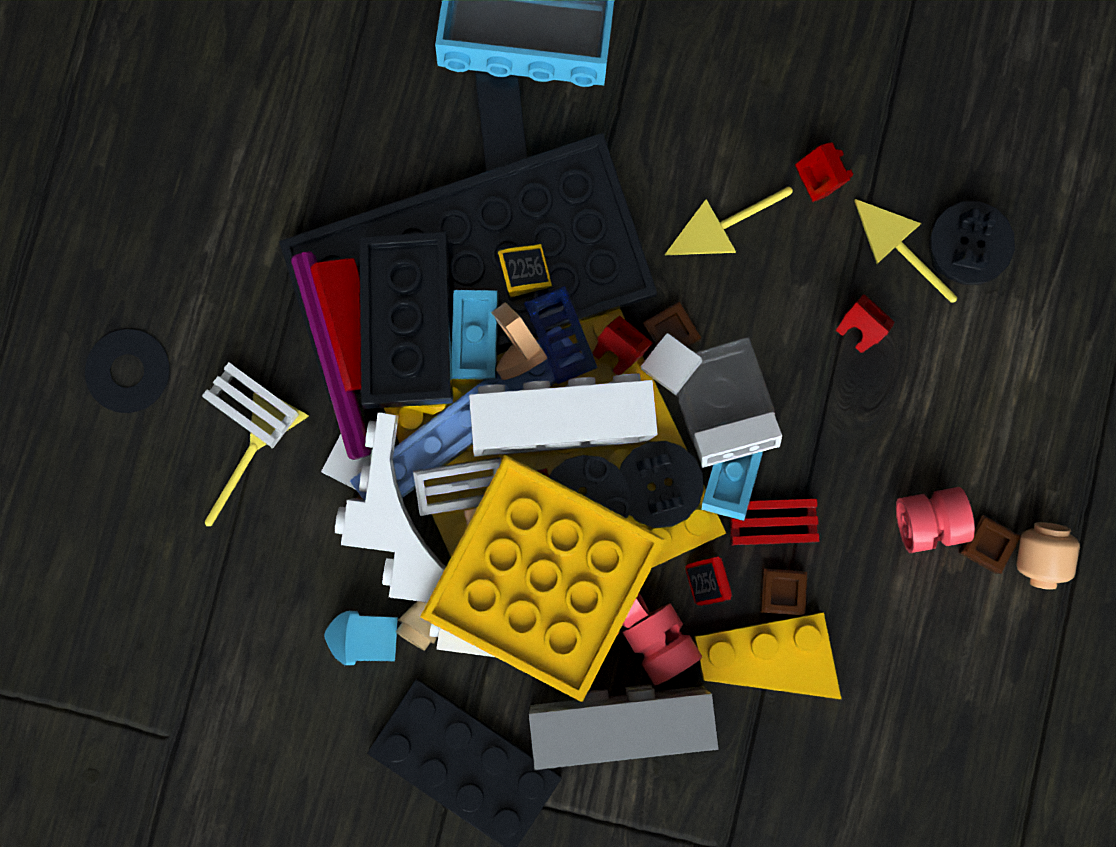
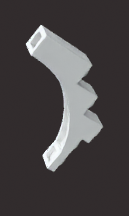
(385, 525)

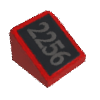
(708, 581)

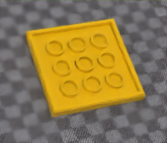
(543, 578)

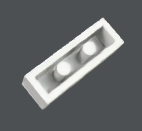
(737, 439)

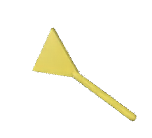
(255, 444)

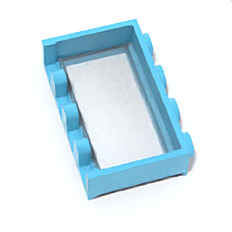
(527, 38)

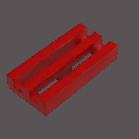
(810, 520)

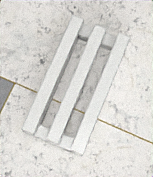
(222, 384)
(449, 470)

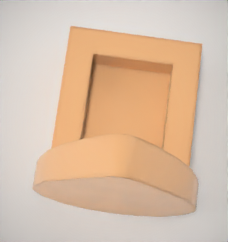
(524, 352)

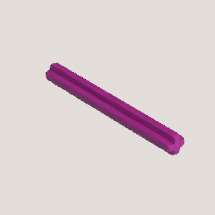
(344, 403)

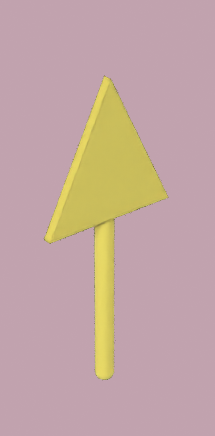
(886, 232)
(707, 235)

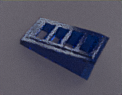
(544, 301)

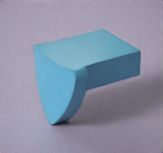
(362, 637)

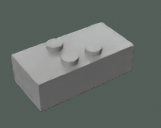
(622, 726)

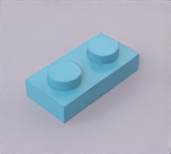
(474, 334)
(732, 486)

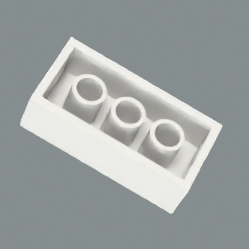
(562, 417)

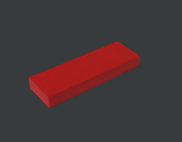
(339, 297)

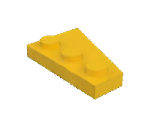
(773, 655)

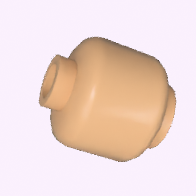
(1048, 555)

